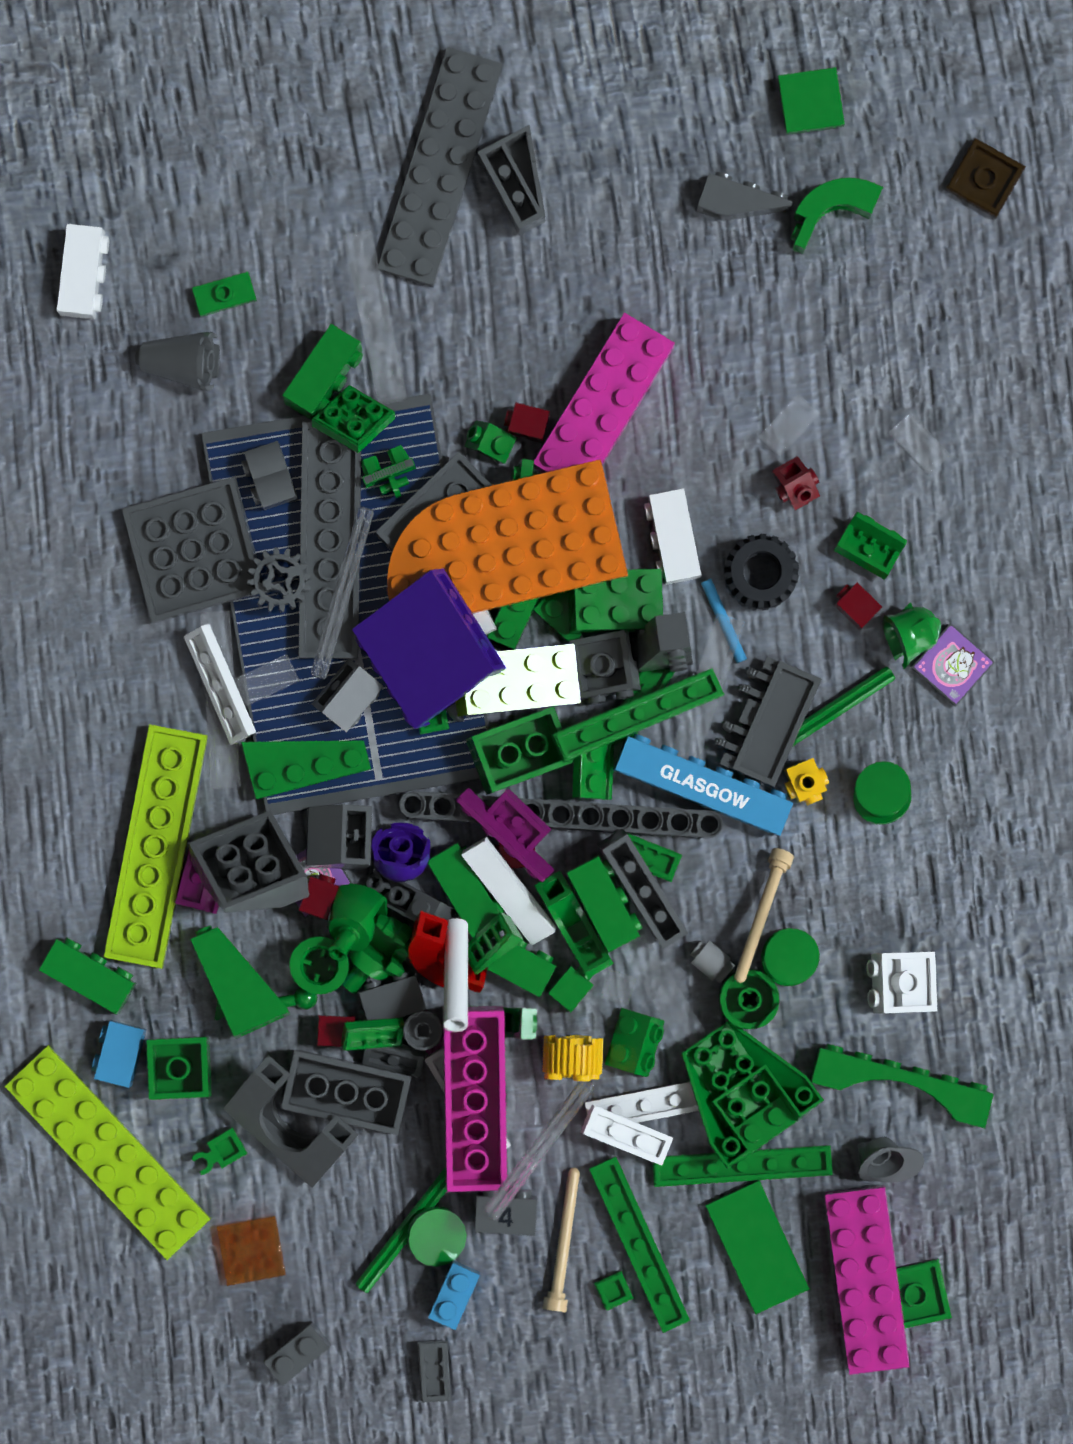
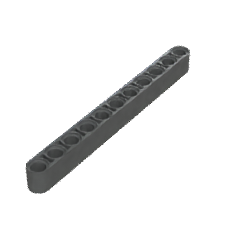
(575, 810)

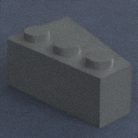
(663, 644)

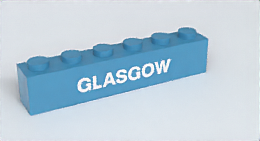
(702, 785)

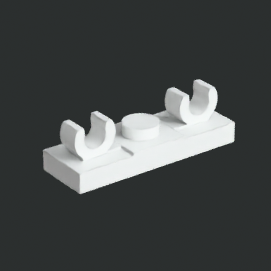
(626, 1135)

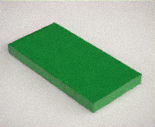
(757, 1247)

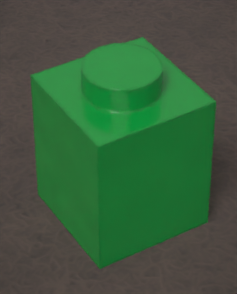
(571, 988)

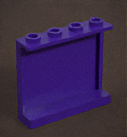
(427, 647)

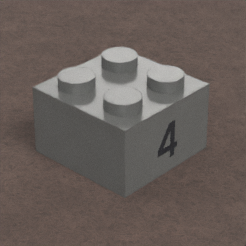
(516, 1219)

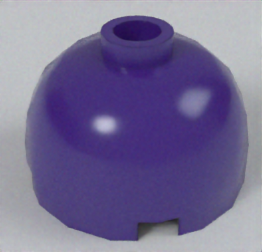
(400, 852)

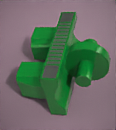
(400, 465)

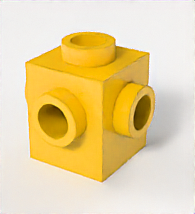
(809, 770)

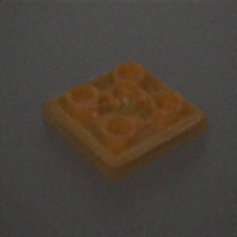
(251, 1250)

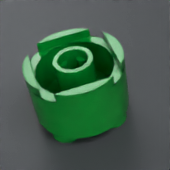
(749, 1017)

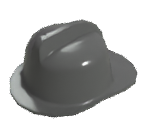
(887, 1162)

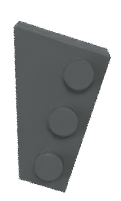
(514, 176)

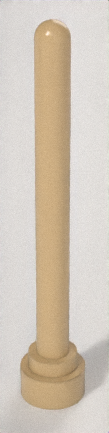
(779, 861)
(556, 1298)

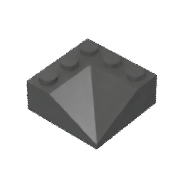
(249, 866)

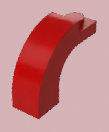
(427, 951)

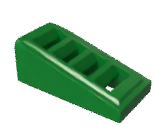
(504, 944)

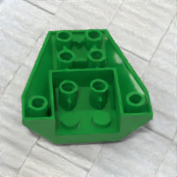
(745, 1092)

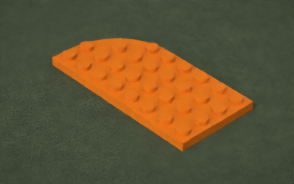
(515, 539)

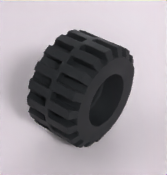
(775, 550)

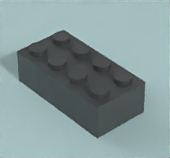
(350, 1090)

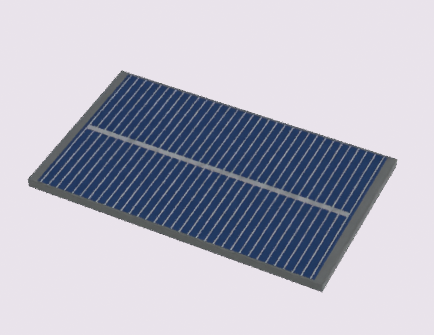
(396, 751)

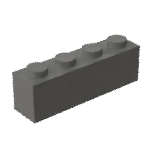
(642, 888)

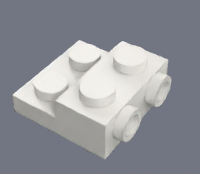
(902, 982)

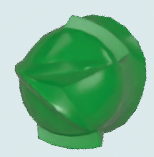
(911, 632)

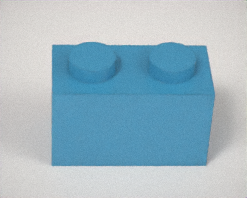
(119, 1053)
(454, 1295)

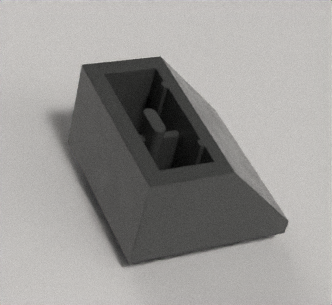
(339, 836)

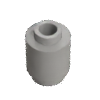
(711, 961)

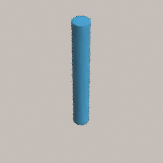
(717, 607)

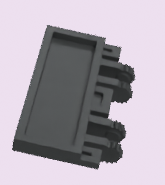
(772, 723)

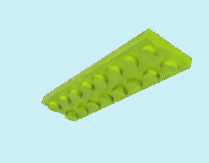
(156, 846)
(108, 1152)

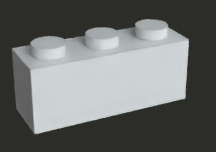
(82, 271)
(673, 536)

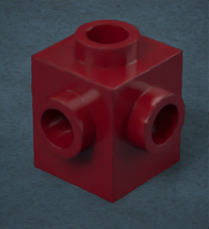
(798, 489)

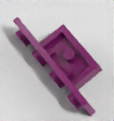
(513, 826)

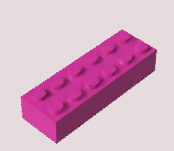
(606, 397)
(475, 1102)
(867, 1279)

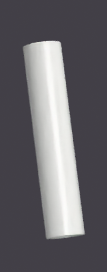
(456, 975)

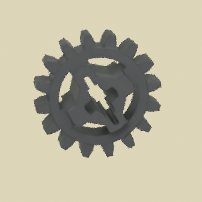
(271, 565)

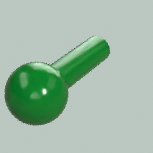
(301, 998)

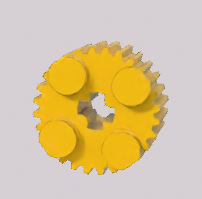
(572, 1056)

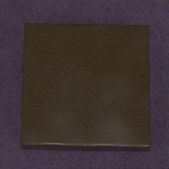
(985, 178)

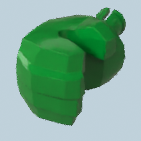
(353, 919)
(383, 954)

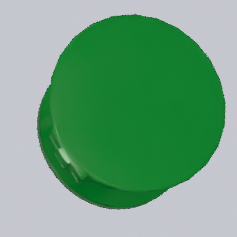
(882, 793)
(790, 957)
(314, 967)

